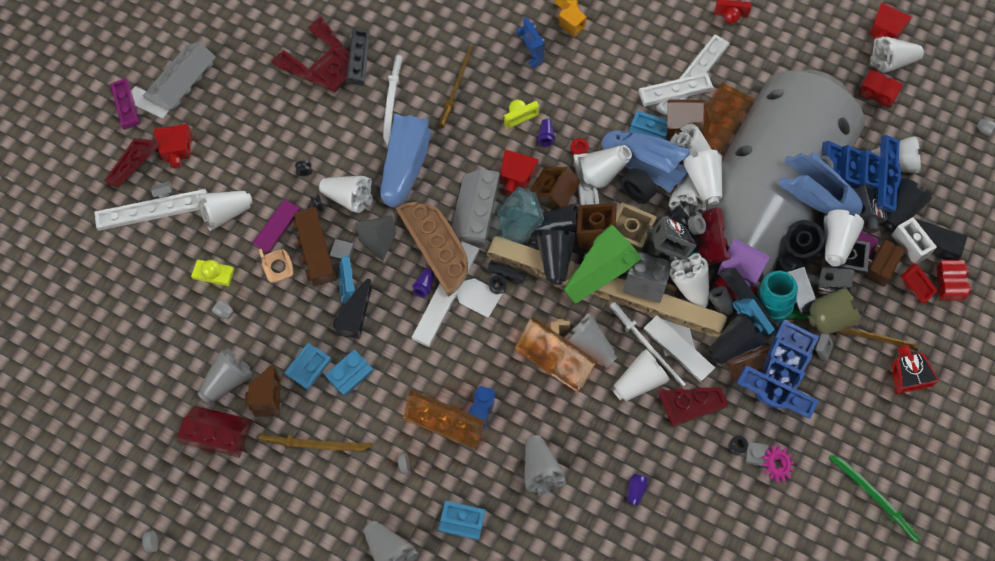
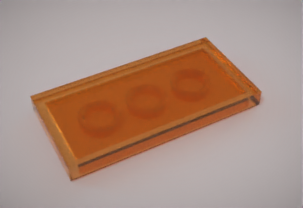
(725, 114)
(555, 355)
(444, 419)

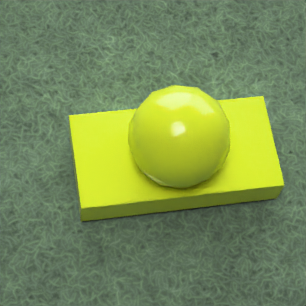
(520, 113)
(213, 272)

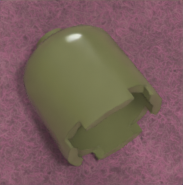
(833, 312)

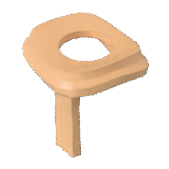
(269, 258)

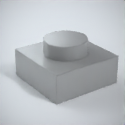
(161, 190)
(823, 346)
(755, 453)

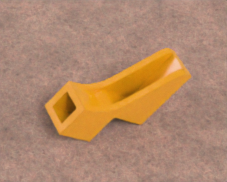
(571, 18)

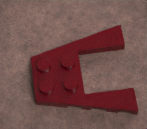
(329, 70)

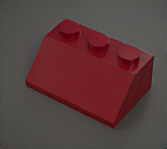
(214, 431)

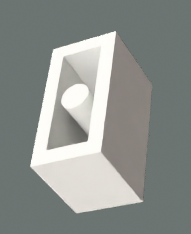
(914, 241)

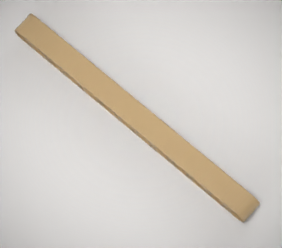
(670, 308)

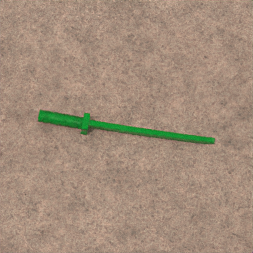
(894, 514)

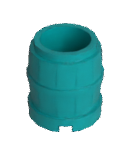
(778, 294)

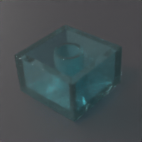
(520, 215)

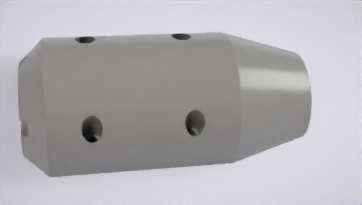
(787, 118)

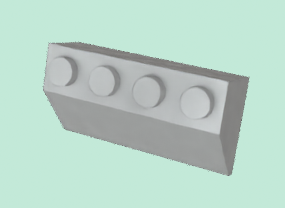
(180, 76)
(476, 207)

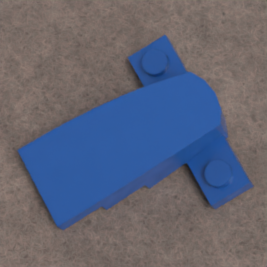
(869, 169)
(783, 371)

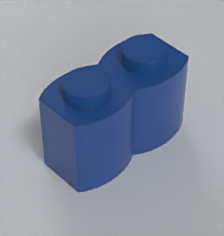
(483, 403)

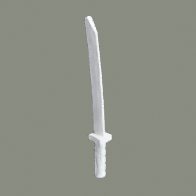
(393, 80)
(631, 326)

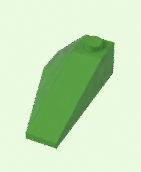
(605, 261)

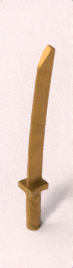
(449, 104)
(874, 337)
(313, 444)

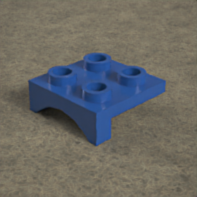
(533, 41)

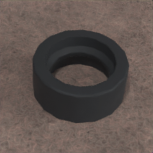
(638, 186)

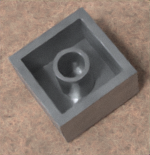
(648, 277)

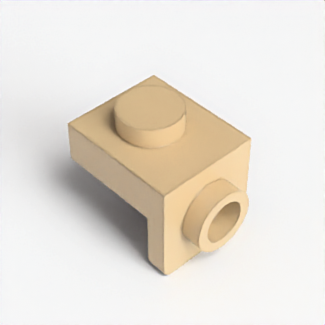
(560, 325)

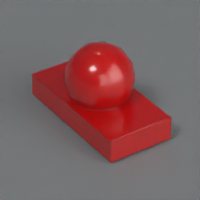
(732, 10)
(918, 283)

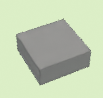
(341, 249)

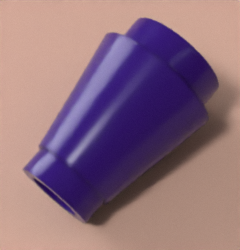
(546, 133)
(423, 284)
(637, 486)

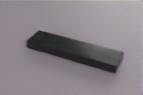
(358, 57)
(742, 290)

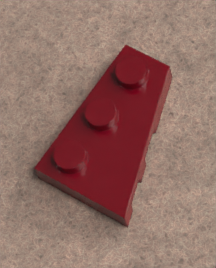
(131, 159)
(712, 241)
(691, 404)

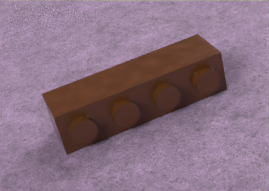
(314, 247)

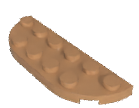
(436, 243)

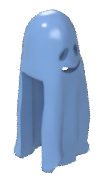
(652, 156)
(404, 158)
(820, 185)

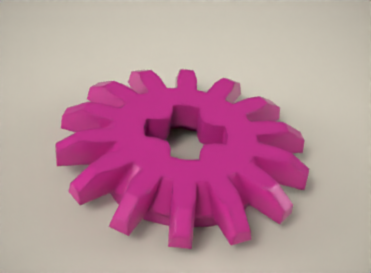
(784, 462)

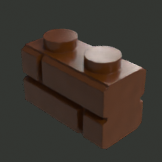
(884, 262)

